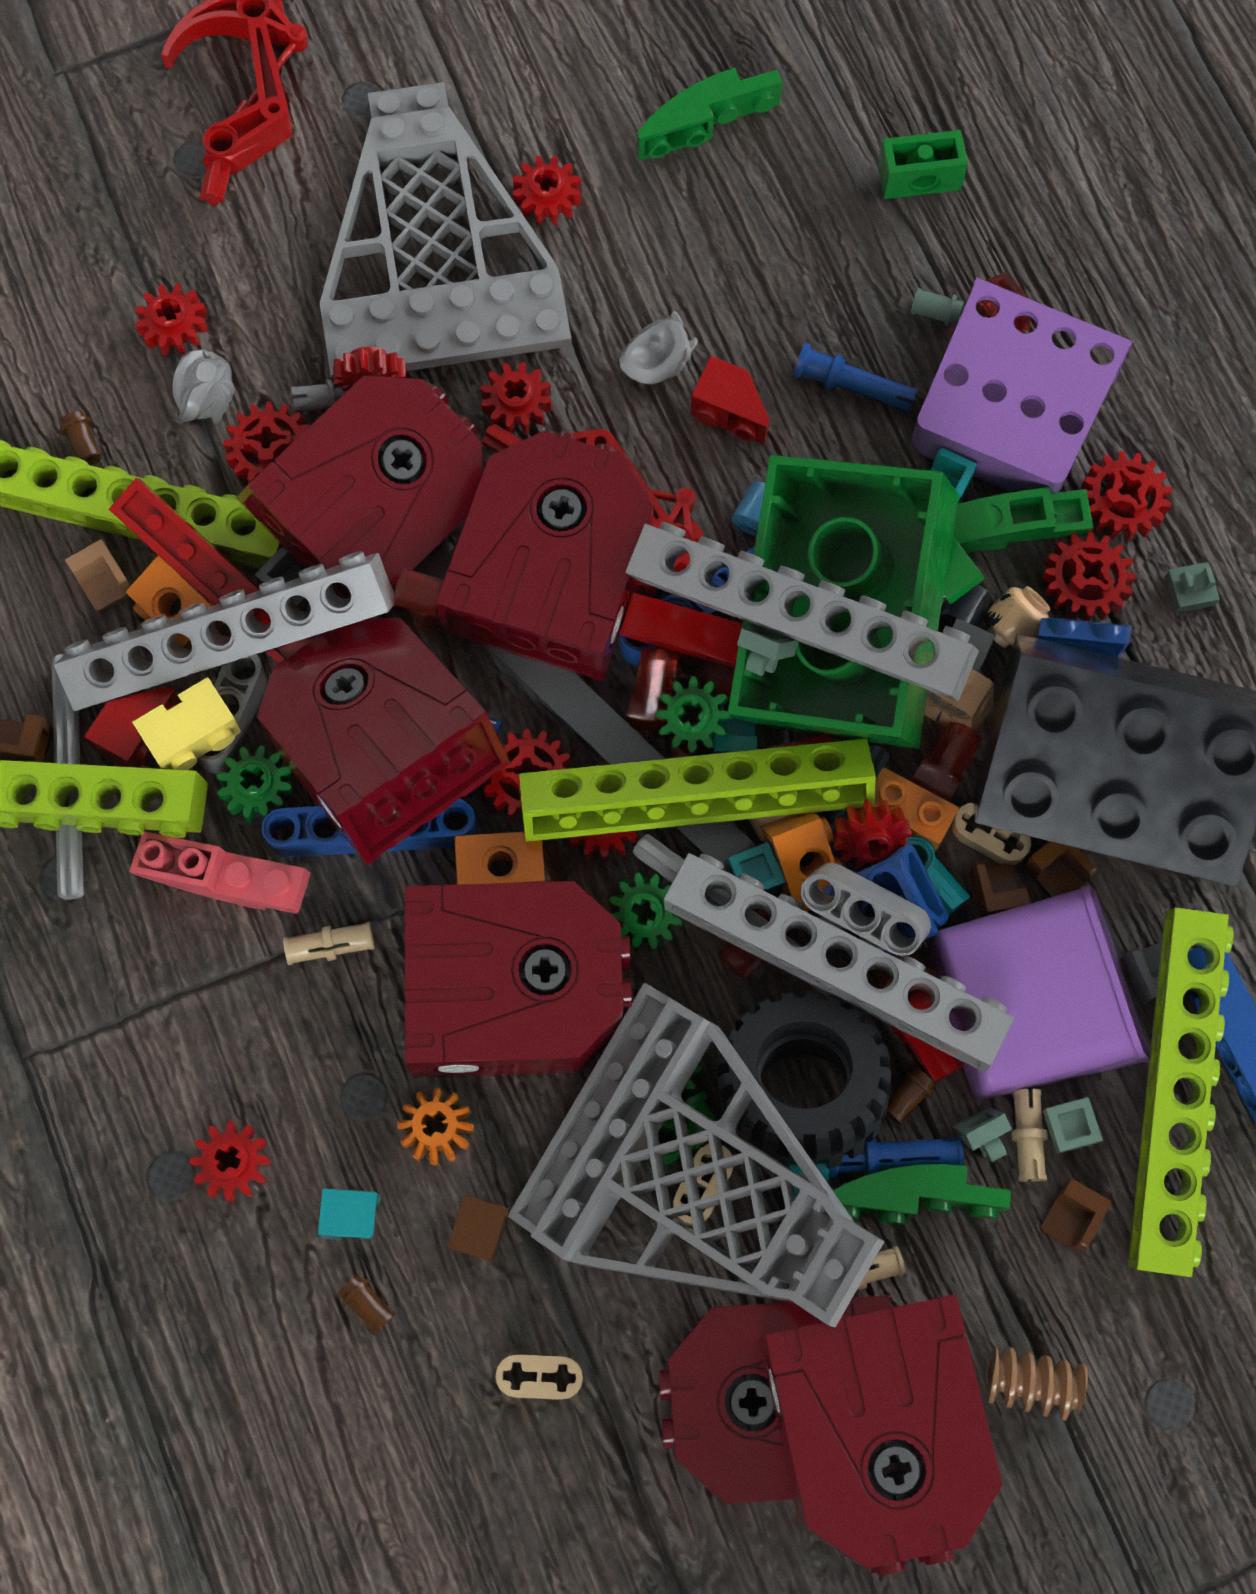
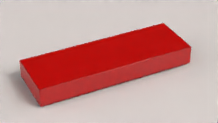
(682, 630)

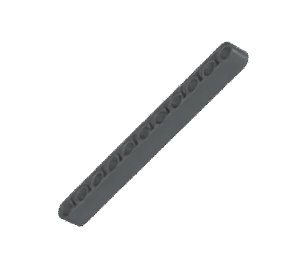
(594, 726)

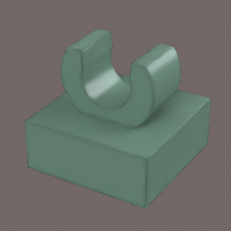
(1192, 587)
(766, 648)
(1072, 1125)
(983, 1132)

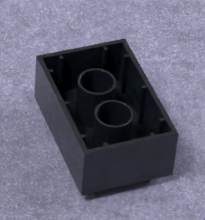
(1122, 760)

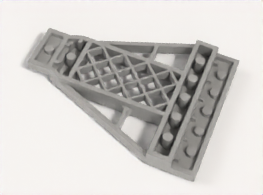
(445, 319)
(615, 1125)

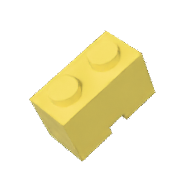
(188, 729)

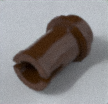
(77, 429)
(909, 1095)
(366, 1303)

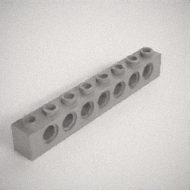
(944, 674)
(90, 684)
(974, 1047)

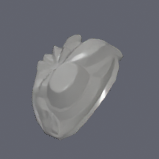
(658, 351)
(202, 386)

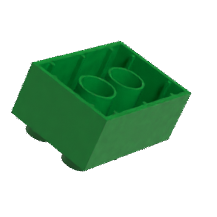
(876, 537)

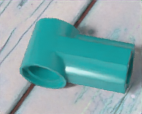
(948, 889)

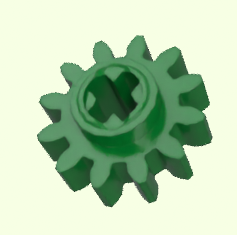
(679, 712)
(258, 769)
(633, 916)

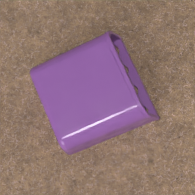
(1015, 395)
(1057, 979)

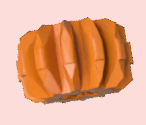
(433, 1111)

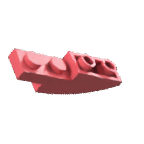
(220, 874)

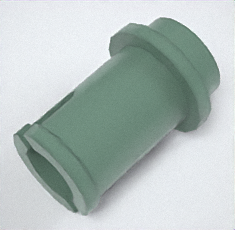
(937, 307)

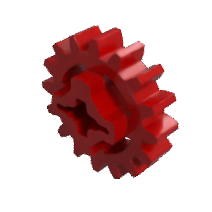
(255, 435)
(1125, 496)
(1080, 561)
(523, 761)

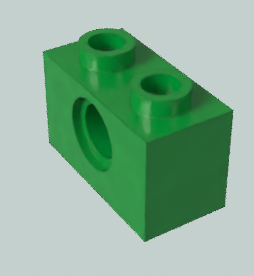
(922, 164)

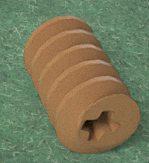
(1036, 1382)

